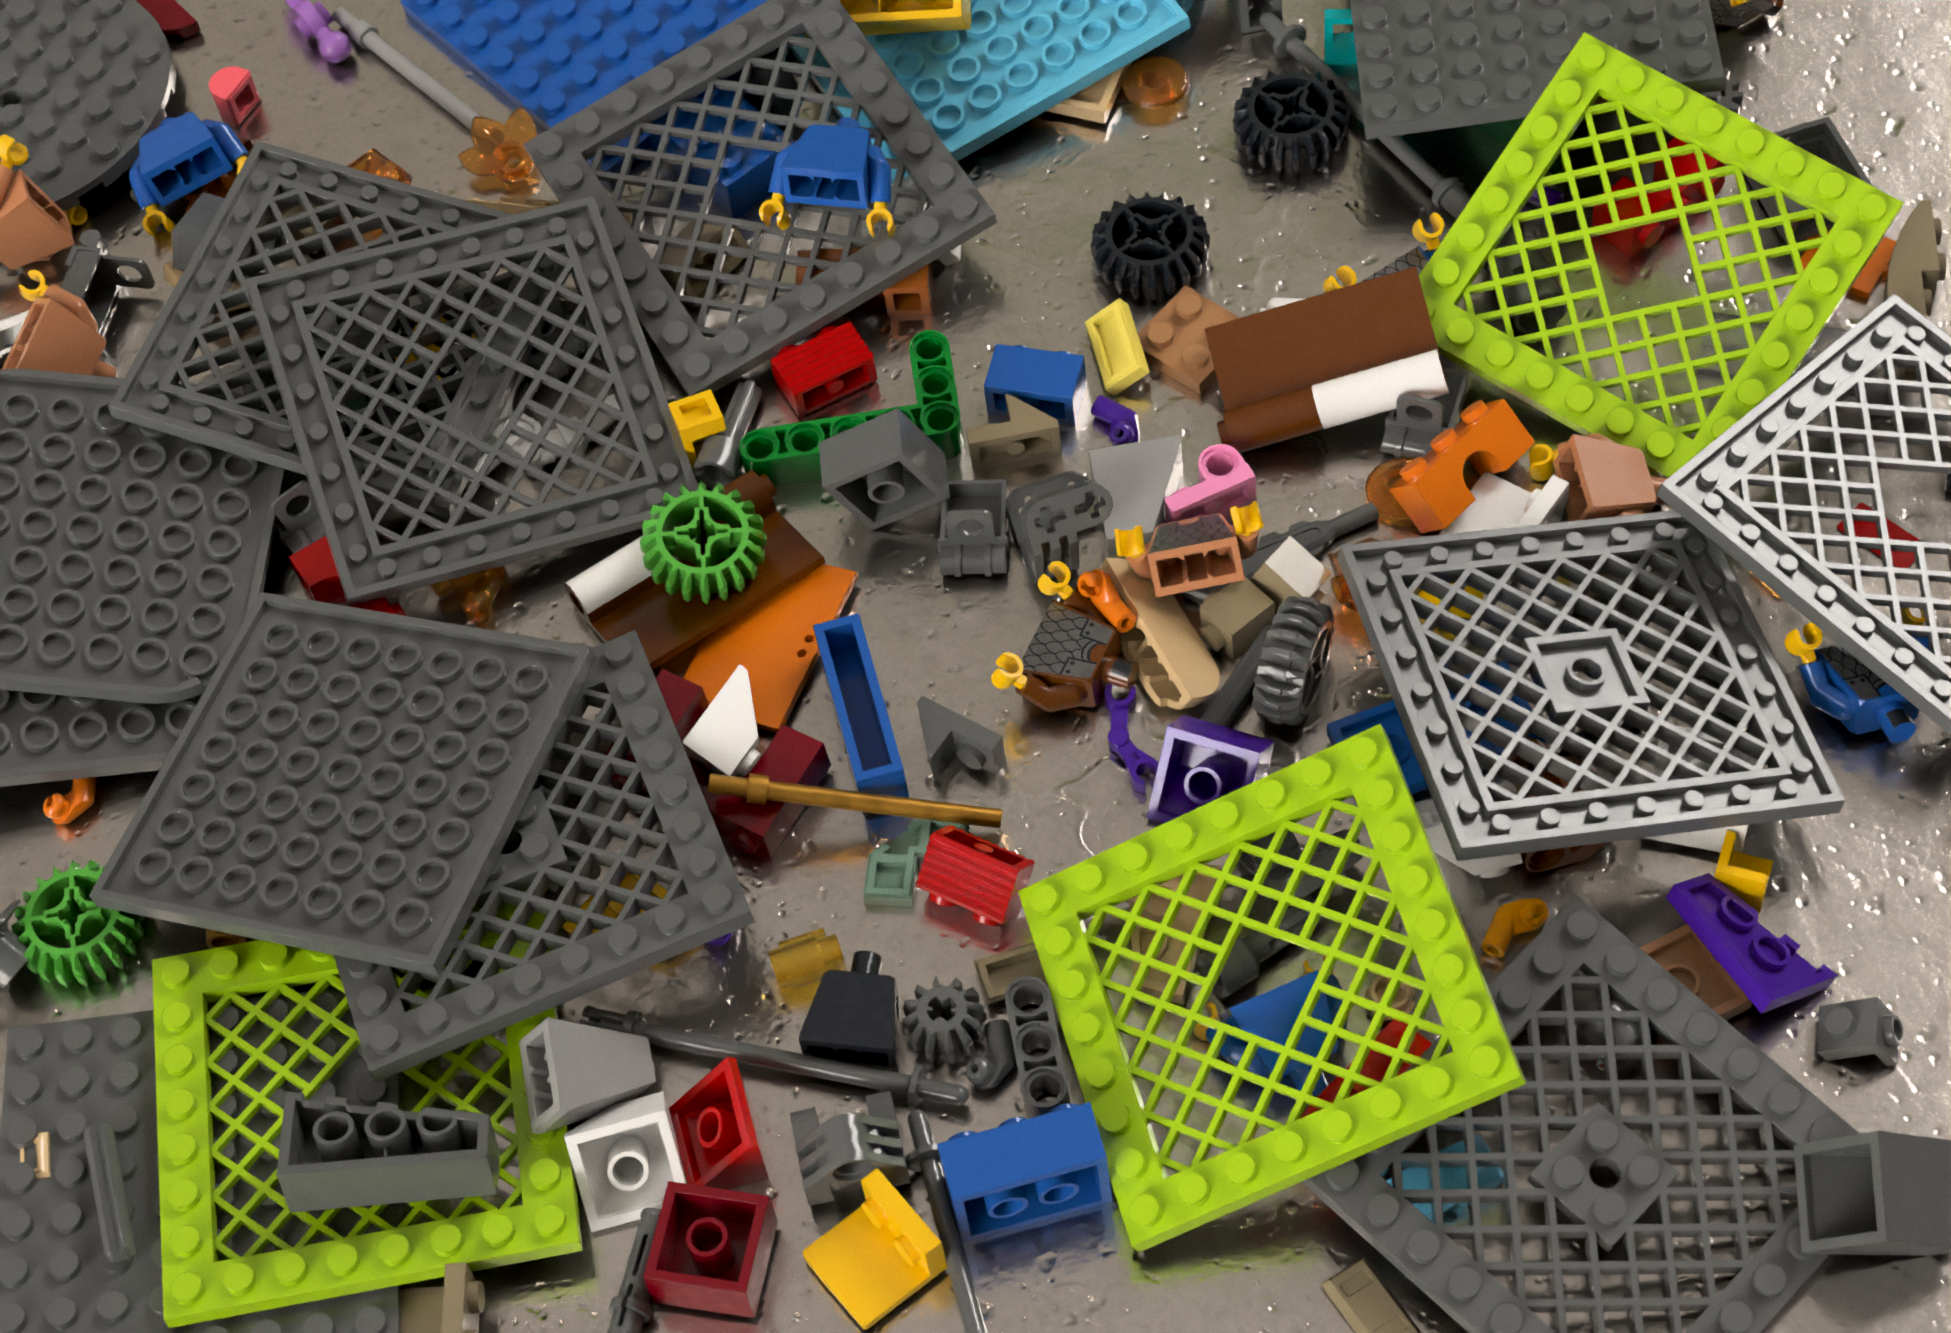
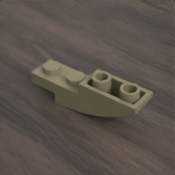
(1916, 261)

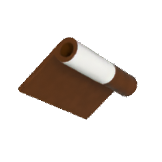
(1325, 360)
(623, 597)

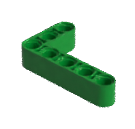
(791, 451)

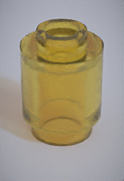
(805, 958)

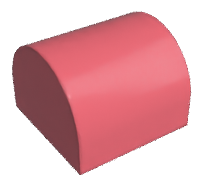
(233, 94)

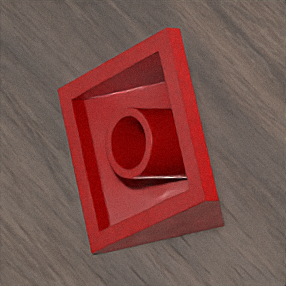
(718, 1131)

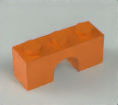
(1434, 485)

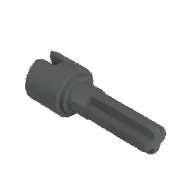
(720, 454)
(1250, 951)

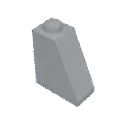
(1138, 481)
(581, 1071)

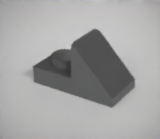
(953, 734)

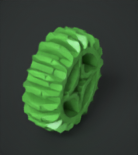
(667, 538)
(64, 915)

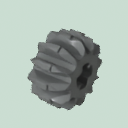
(944, 1020)

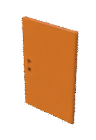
(774, 644)

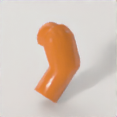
(1106, 599)
(69, 807)

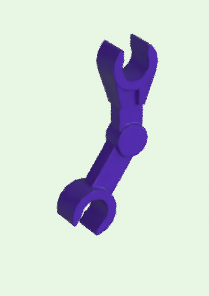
(1135, 760)

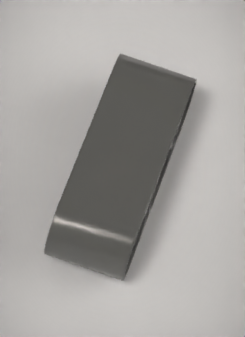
(1035, 1031)

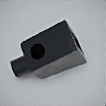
(855, 1016)

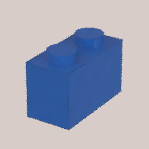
(1038, 377)

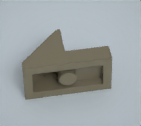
(1024, 437)

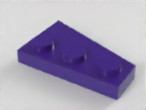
(1754, 957)

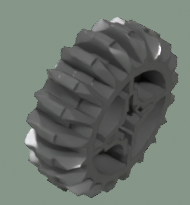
(1293, 660)

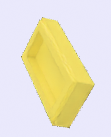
(1117, 347)

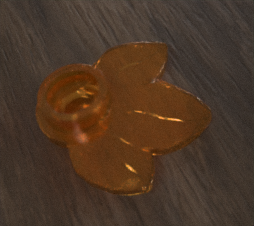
(498, 144)

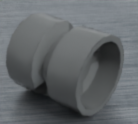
(1519, 293)

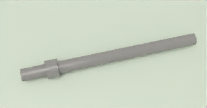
(368, 36)

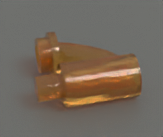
(474, 605)

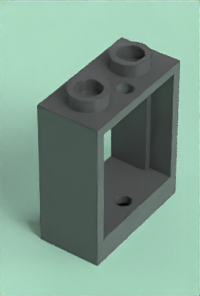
(1825, 142)

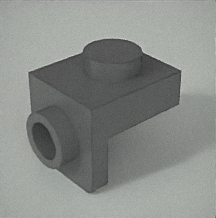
(1859, 1030)

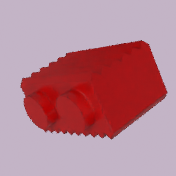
(823, 368)
(974, 875)

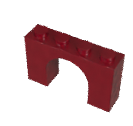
(788, 759)

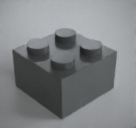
(884, 469)

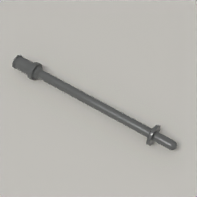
(1447, 192)
(914, 1086)
(927, 1160)

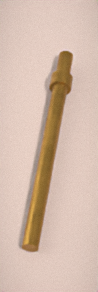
(759, 790)

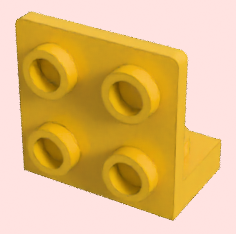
(877, 1254)

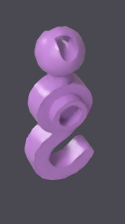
(315, 21)

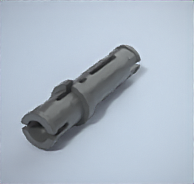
(631, 1305)

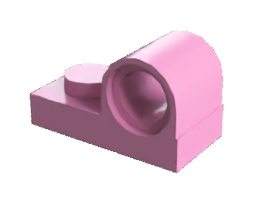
(1214, 492)

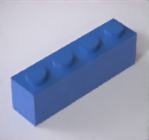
(860, 707)

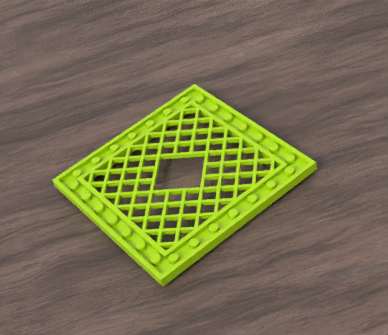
(1594, 70)
(1475, 1071)
(207, 1289)

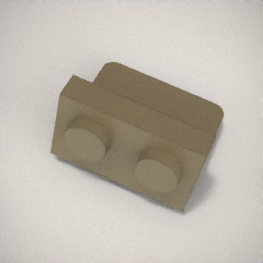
(446, 1307)

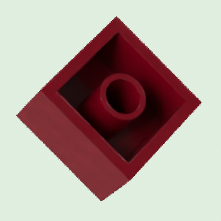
(711, 1249)

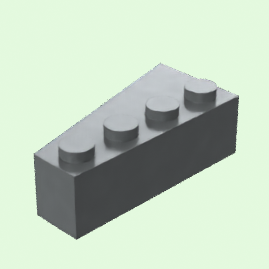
(382, 1155)

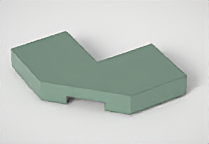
(895, 865)

